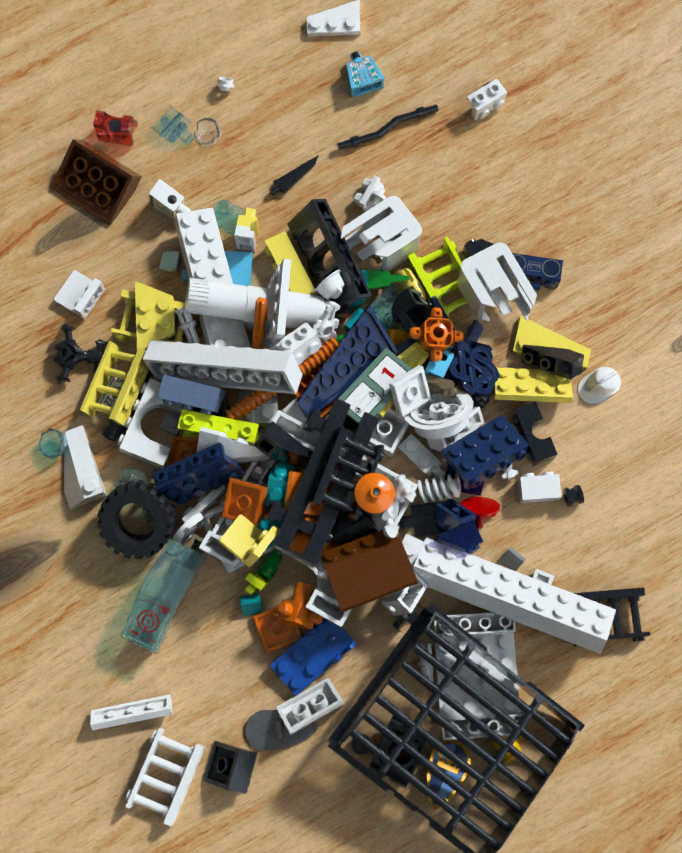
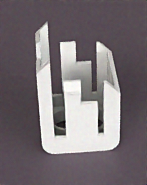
(397, 232)
(485, 273)

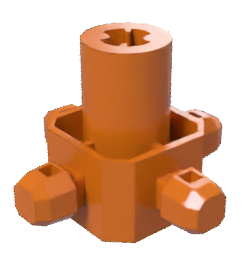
(436, 334)
(295, 612)

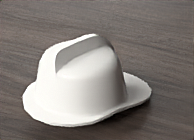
(331, 286)
(599, 385)

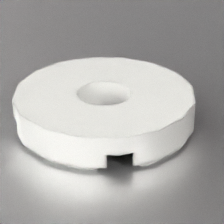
(188, 528)

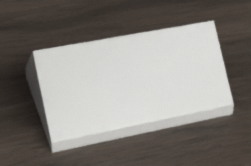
(309, 706)

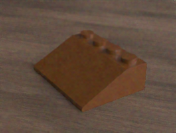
(95, 181)
(367, 569)

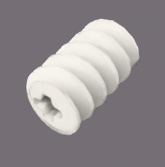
(440, 489)

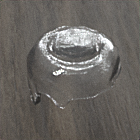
(207, 132)

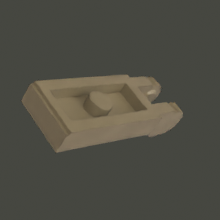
(441, 386)

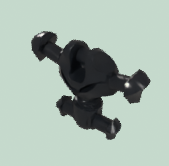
(70, 354)

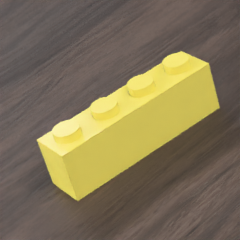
(280, 248)

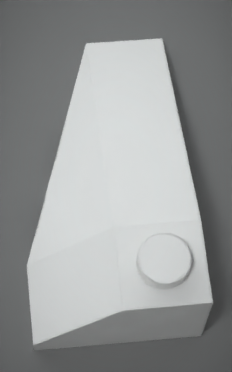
(236, 448)
(81, 472)

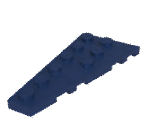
(347, 362)

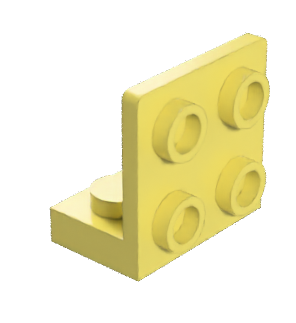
(247, 540)

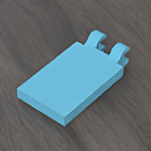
(239, 265)

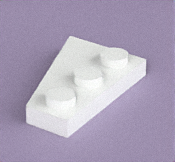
(335, 21)

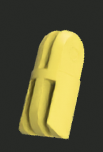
(412, 283)

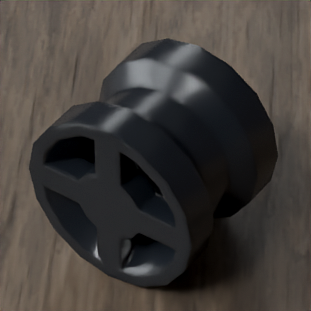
(573, 495)

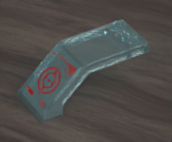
(161, 595)

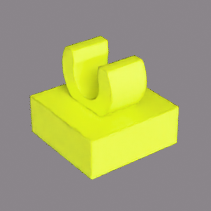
(256, 582)

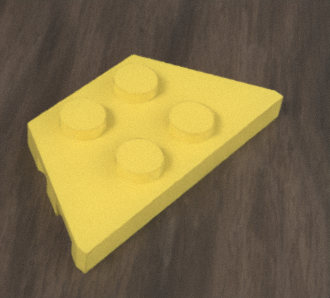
(153, 315)

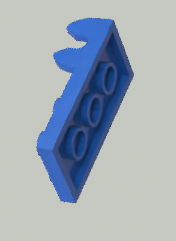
(312, 655)

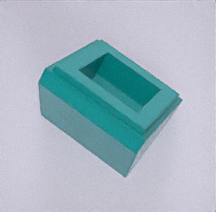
(251, 604)

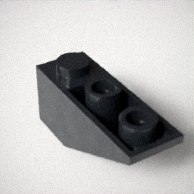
(553, 360)
(282, 447)

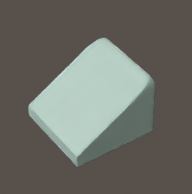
(170, 261)

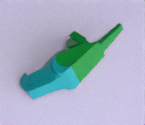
(379, 278)

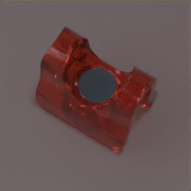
(113, 128)

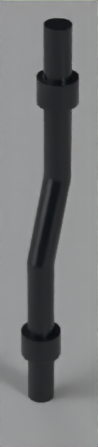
(355, 141)

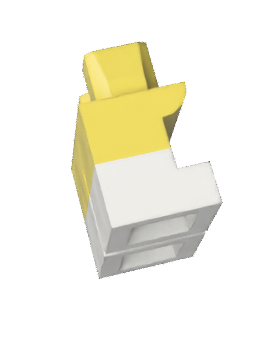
(246, 230)

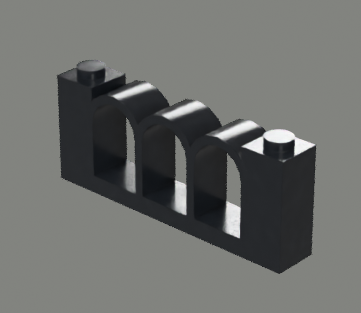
(302, 227)

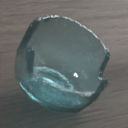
(53, 443)

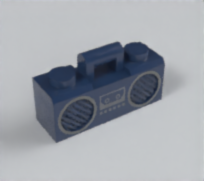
(540, 270)

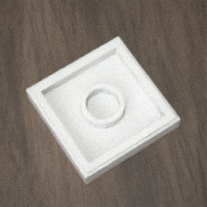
(410, 391)

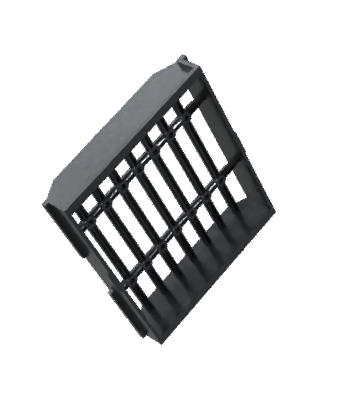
(384, 677)

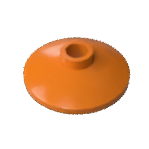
(366, 498)

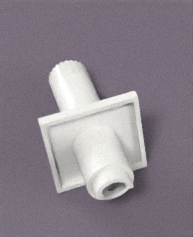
(237, 302)

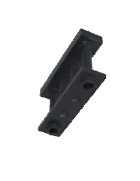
(327, 476)
(613, 598)

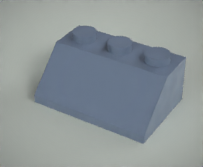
(191, 394)

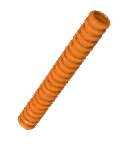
(258, 397)

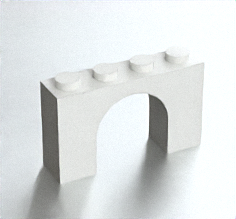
(134, 441)

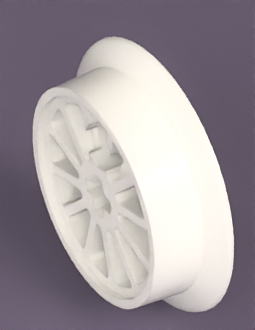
(441, 416)

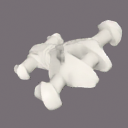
(385, 520)

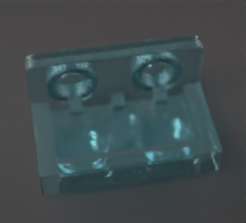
(383, 304)

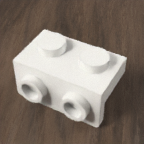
(487, 99)
(301, 343)

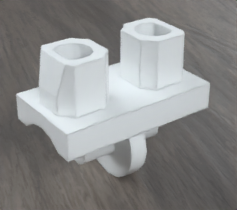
(373, 194)

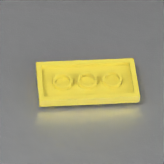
(532, 385)

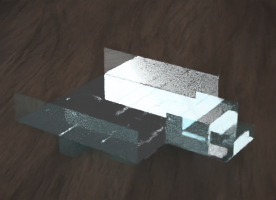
(173, 126)

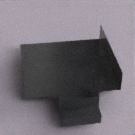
(422, 519)
(408, 617)

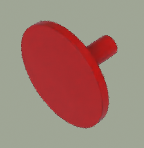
(482, 507)

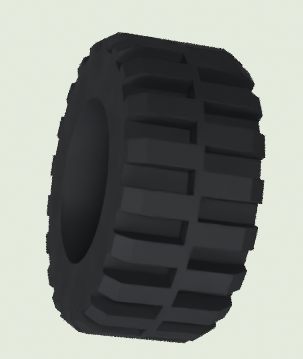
(127, 542)

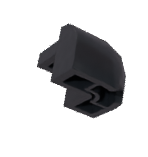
(410, 309)

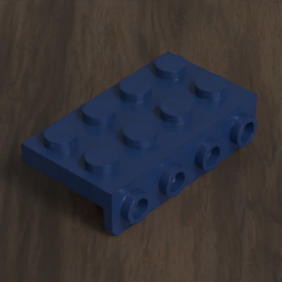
(485, 452)
(197, 474)

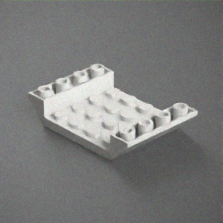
(498, 636)

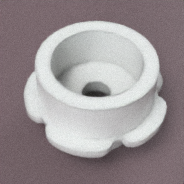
(225, 83)

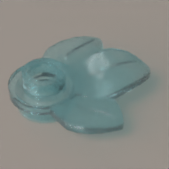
(227, 219)

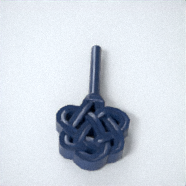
(473, 364)

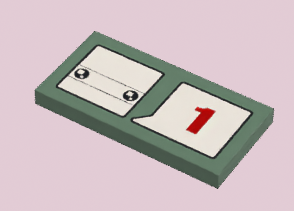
(372, 388)

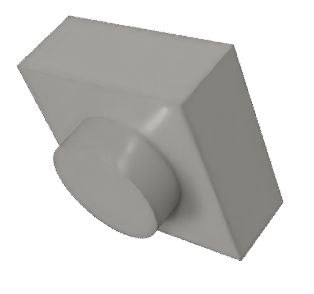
(170, 423)

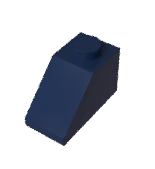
(452, 514)

